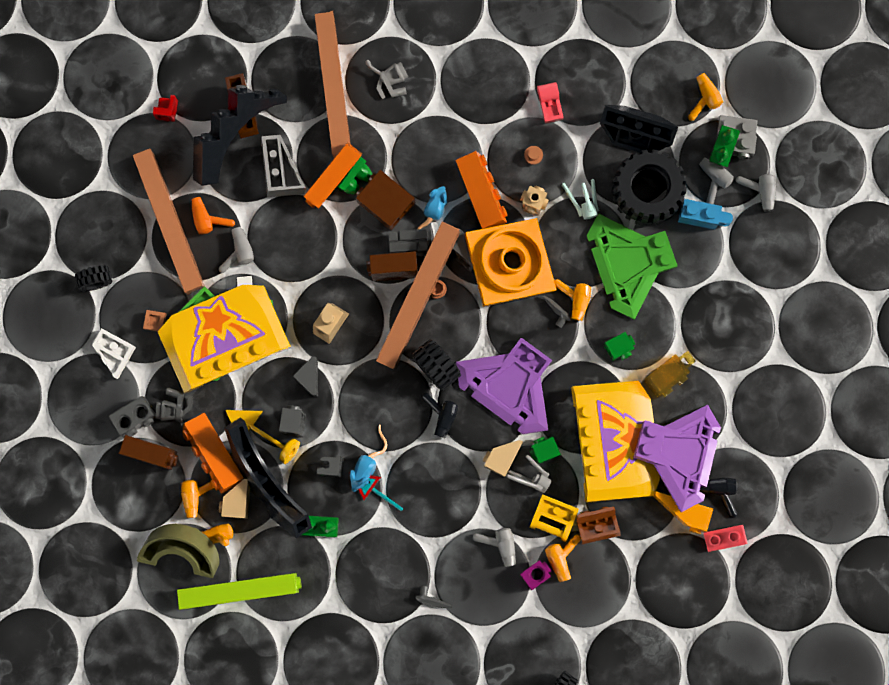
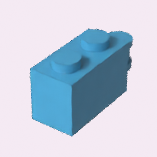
(703, 214)

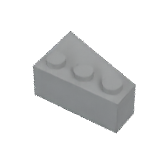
(279, 169)

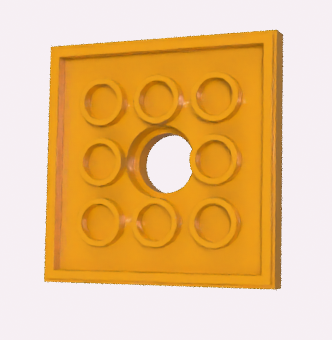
(498, 281)

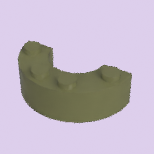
(184, 542)

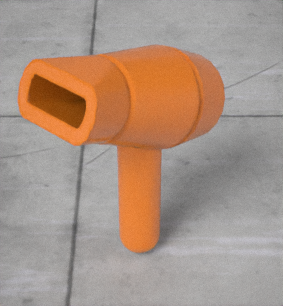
(203, 221)

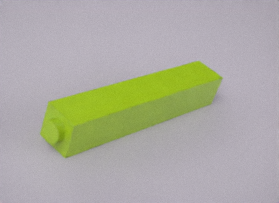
(238, 591)

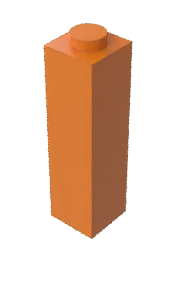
(332, 175)

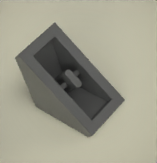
(308, 376)

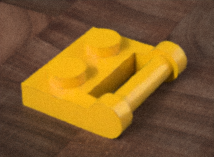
(555, 511)

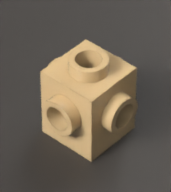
(531, 206)

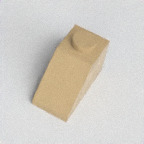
(502, 457)
(236, 501)

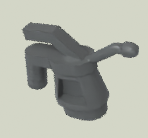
(173, 411)

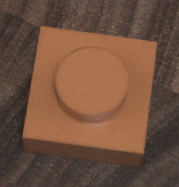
(154, 320)

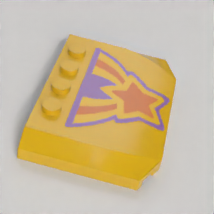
(222, 335)
(608, 435)

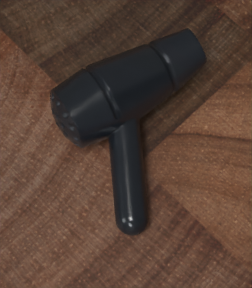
(446, 414)
(724, 488)

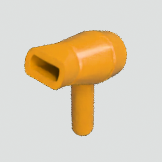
(710, 96)
(580, 297)
(190, 496)
(220, 534)
(557, 557)

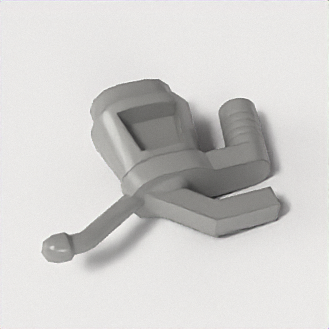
(391, 76)

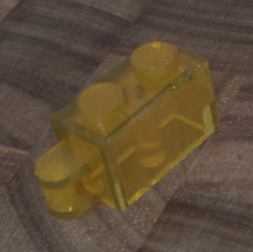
(669, 374)

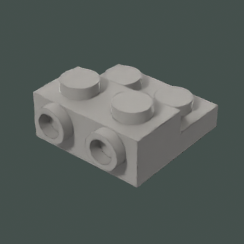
(747, 138)

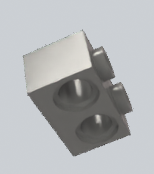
(131, 412)
(292, 421)

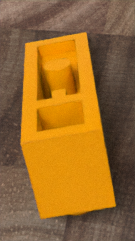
(695, 518)

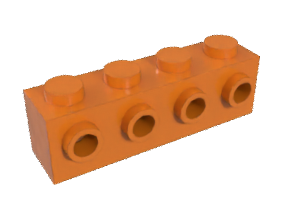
(481, 191)
(212, 453)

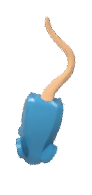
(435, 206)
(365, 467)

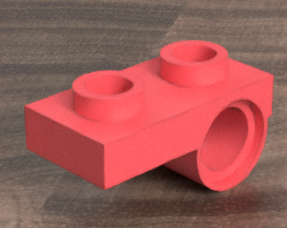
(550, 102)
(725, 538)

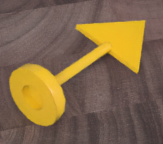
(250, 417)

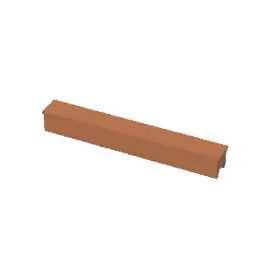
(332, 81)
(168, 221)
(418, 295)

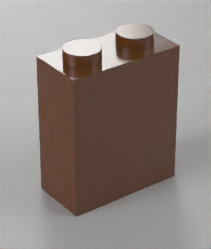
(385, 199)
(392, 266)
(149, 452)

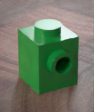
(620, 346)
(544, 450)

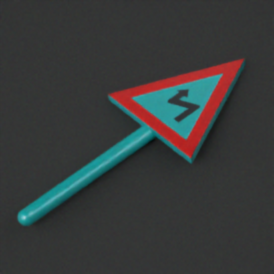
(365, 491)

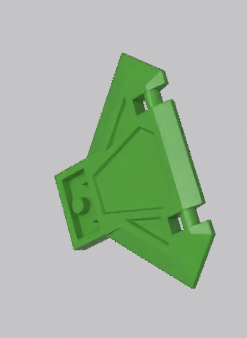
(628, 262)

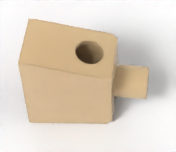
(329, 322)

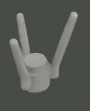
(539, 482)

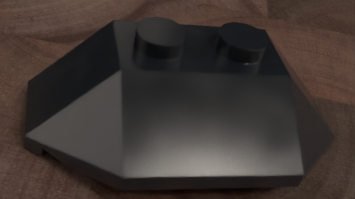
(637, 129)

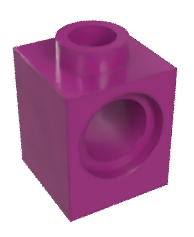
(532, 583)

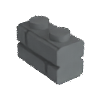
(409, 241)

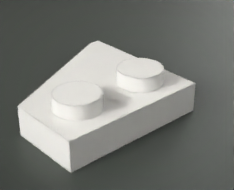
(113, 351)

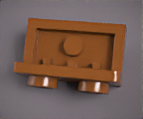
(597, 525)

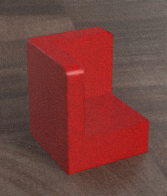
(166, 109)

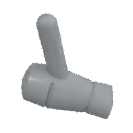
(719, 177)
(766, 188)
(242, 252)
(505, 543)

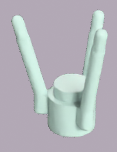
(589, 209)

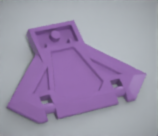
(510, 385)
(681, 454)

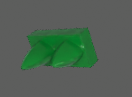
(724, 146)
(360, 171)
(323, 526)

